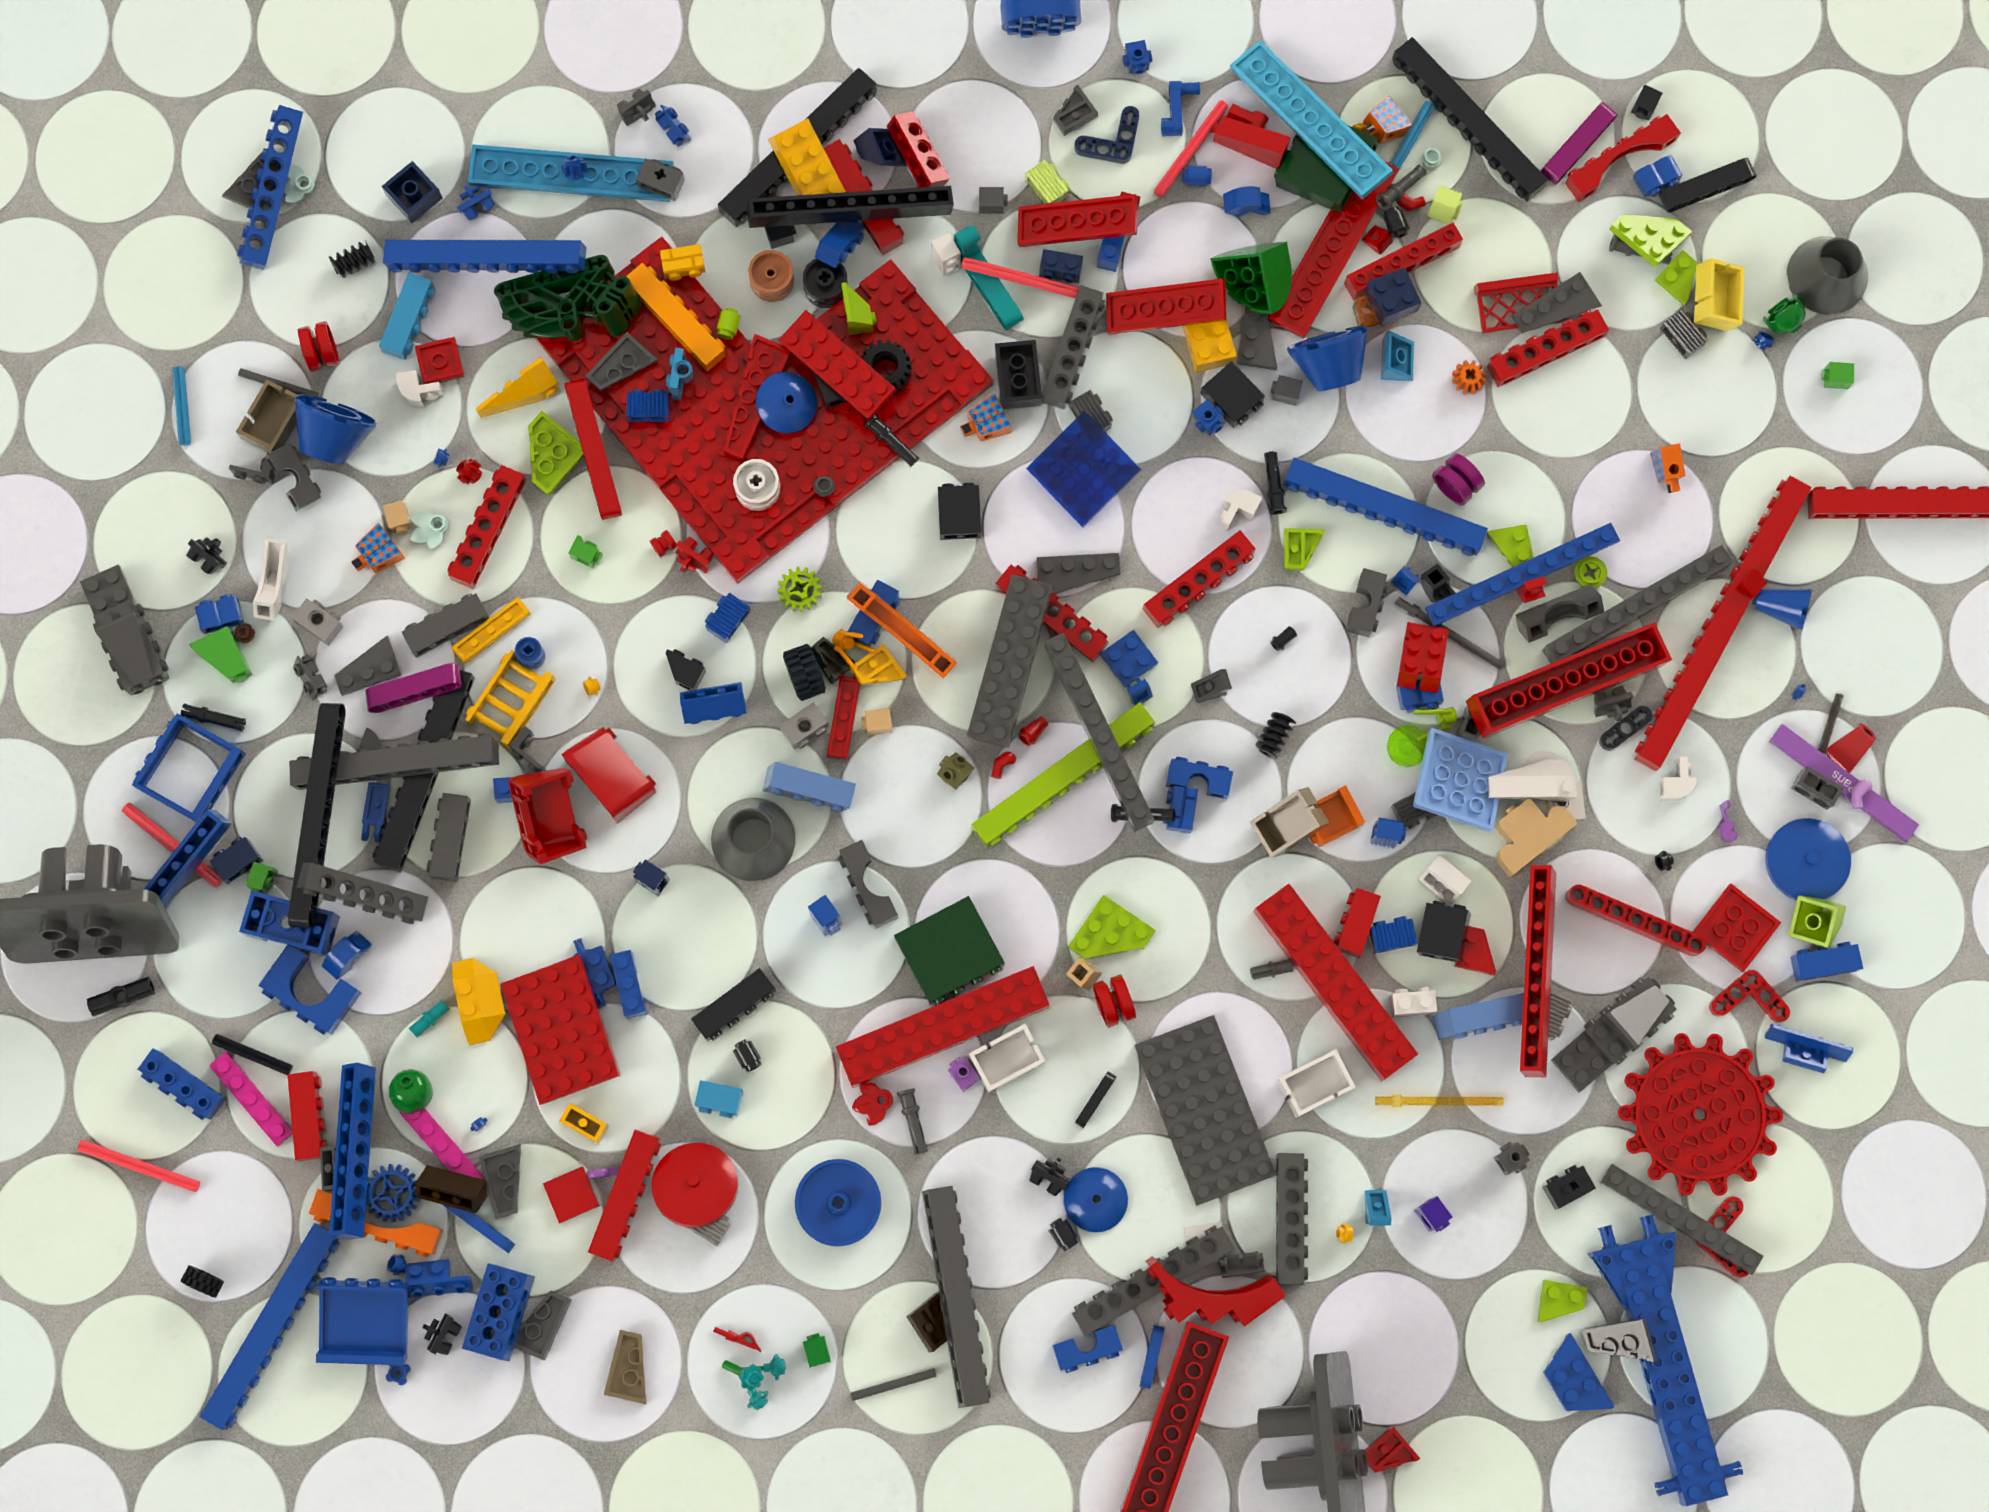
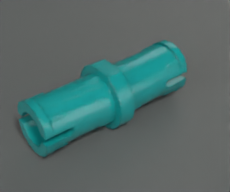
(429, 1018)

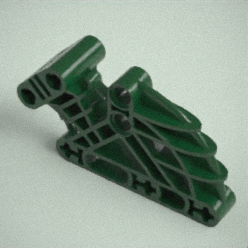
(539, 311)

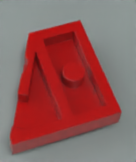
(1477, 953)
(1389, 1451)

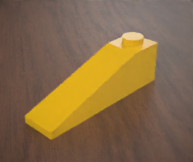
(531, 387)

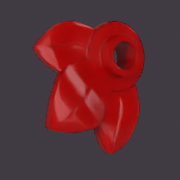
(869, 1102)

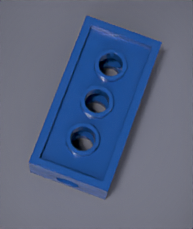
(484, 1313)

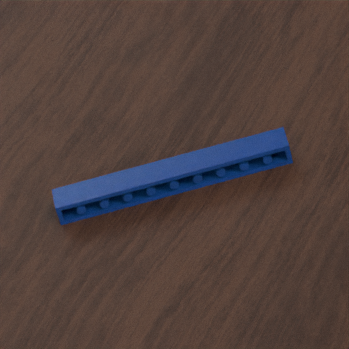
(485, 255)
(1385, 506)
(269, 1328)

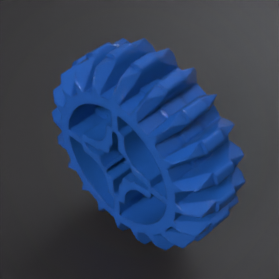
(388, 1184)

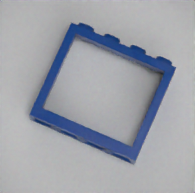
(163, 745)

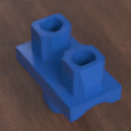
(467, 207)

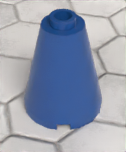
(1784, 605)

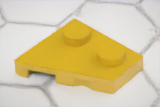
(878, 668)

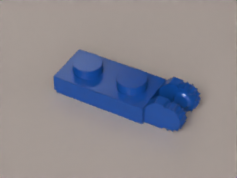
(375, 809)

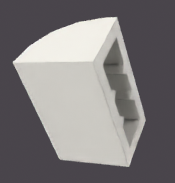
(1444, 880)

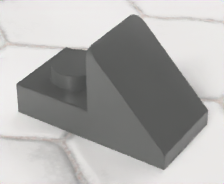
(1211, 686)

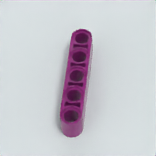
(1578, 143)
(413, 688)

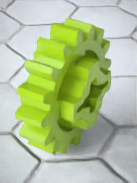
(793, 593)

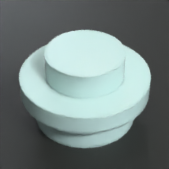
(1431, 158)

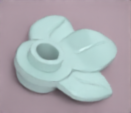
(293, 187)
(426, 529)

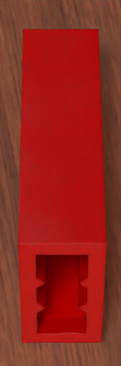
(1251, 141)

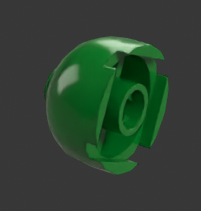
(1786, 315)
(410, 1091)

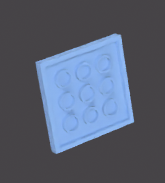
(1456, 779)

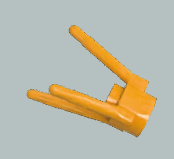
(844, 641)

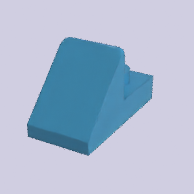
(1377, 1208)

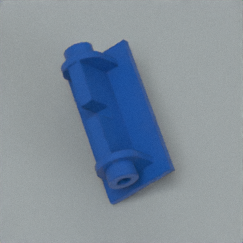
(678, 130)

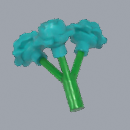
(752, 1376)

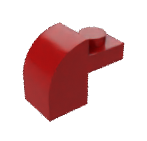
(1532, 590)

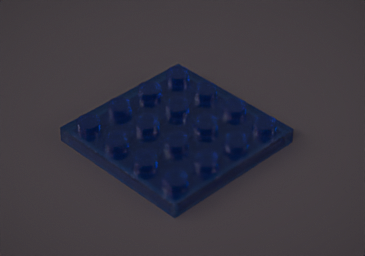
(1083, 469)

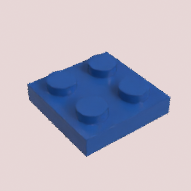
(1128, 658)

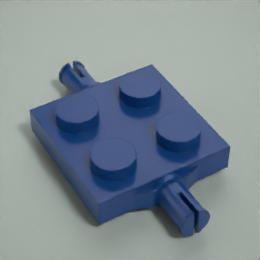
(597, 969)

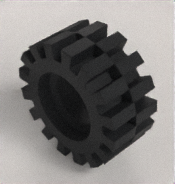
(202, 1281)

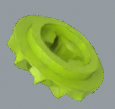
(1592, 563)

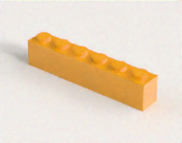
(676, 318)

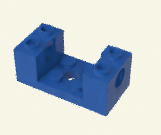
(264, 922)

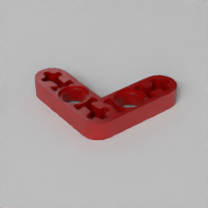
(1753, 990)
(1728, 1222)

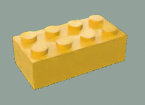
(805, 160)
(1210, 345)

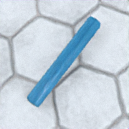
(1412, 135)
(181, 406)

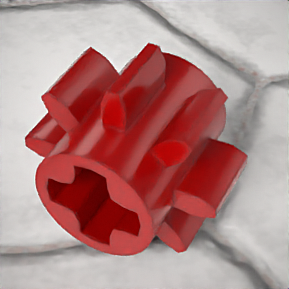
(469, 471)

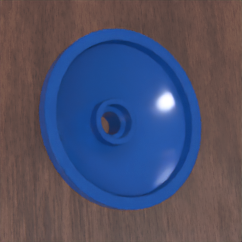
(780, 414)
(1091, 1215)

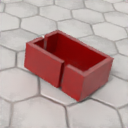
(1424, 655)

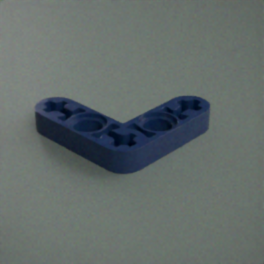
(1119, 144)

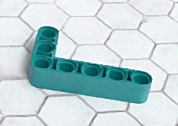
(990, 287)

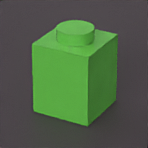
(1838, 375)

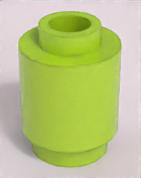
(728, 323)

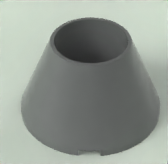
(1817, 288)
(758, 864)

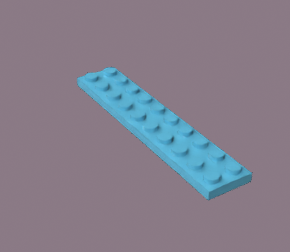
(1311, 119)

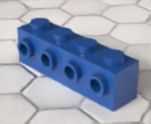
(182, 1084)

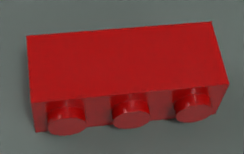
(1357, 922)

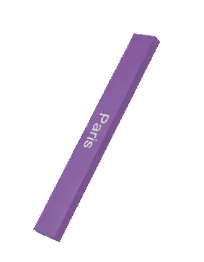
(1873, 803)

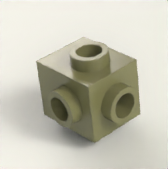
(955, 770)

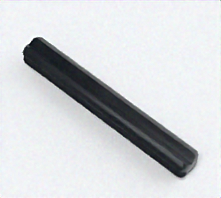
(252, 1054)

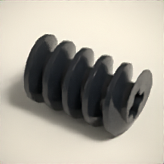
(352, 259)
(1273, 734)

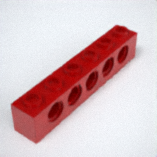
(1410, 256)
(1503, 373)
(1237, 543)
(469, 575)
(1089, 649)

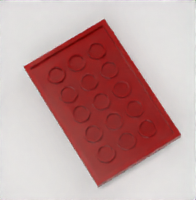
(560, 1029)

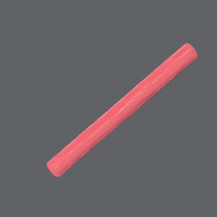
(1190, 149)
(1019, 277)
(167, 841)
(138, 1166)

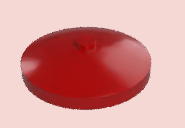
(694, 1185)

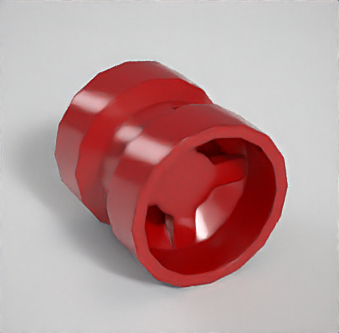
(663, 543)

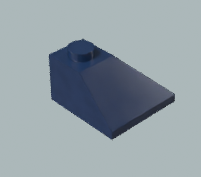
(878, 147)

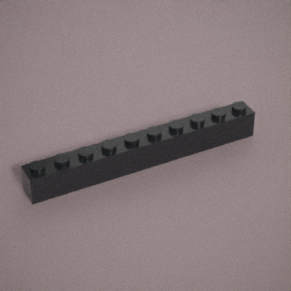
(1469, 119)
(825, 120)
(849, 206)
(416, 789)

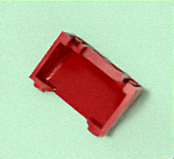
(609, 773)
(546, 814)

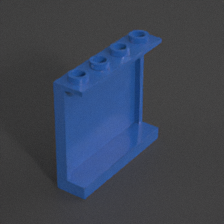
(363, 1321)

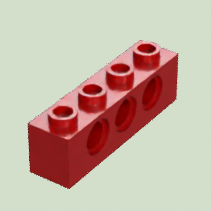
(917, 150)

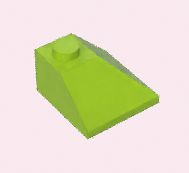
(857, 311)
(1816, 920)

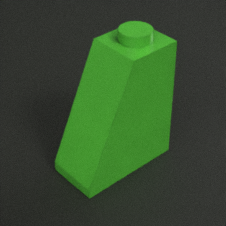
(224, 654)

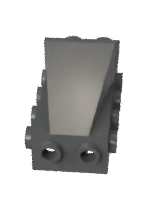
(124, 632)
(1615, 1033)

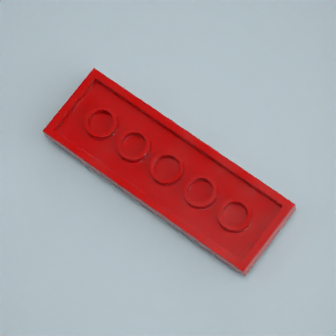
(1077, 220)
(1166, 306)
(837, 365)

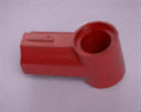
(1253, 118)

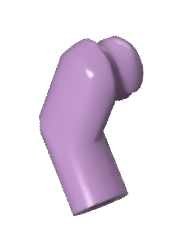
(1858, 791)

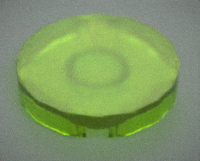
(1404, 747)

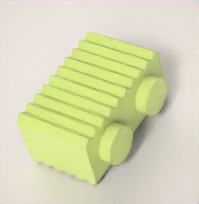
(1046, 183)
(1445, 205)

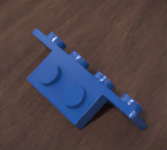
(1806, 1049)
(434, 1279)

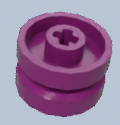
(1458, 479)

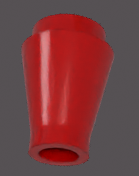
(1030, 733)

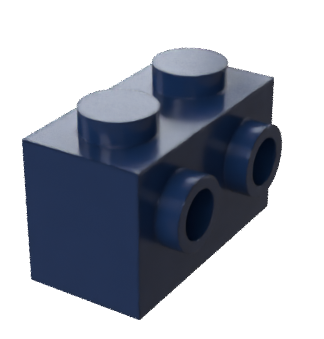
(1061, 266)

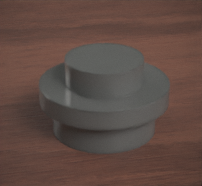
(824, 486)

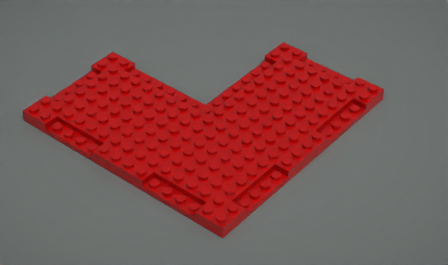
(688, 454)

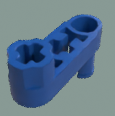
(1173, 125)

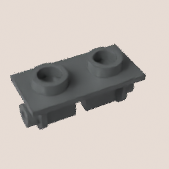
(312, 684)
(1249, 1264)

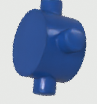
(1799, 691)
(478, 1124)

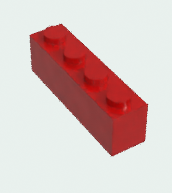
(306, 1115)

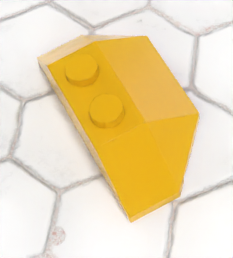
(478, 999)

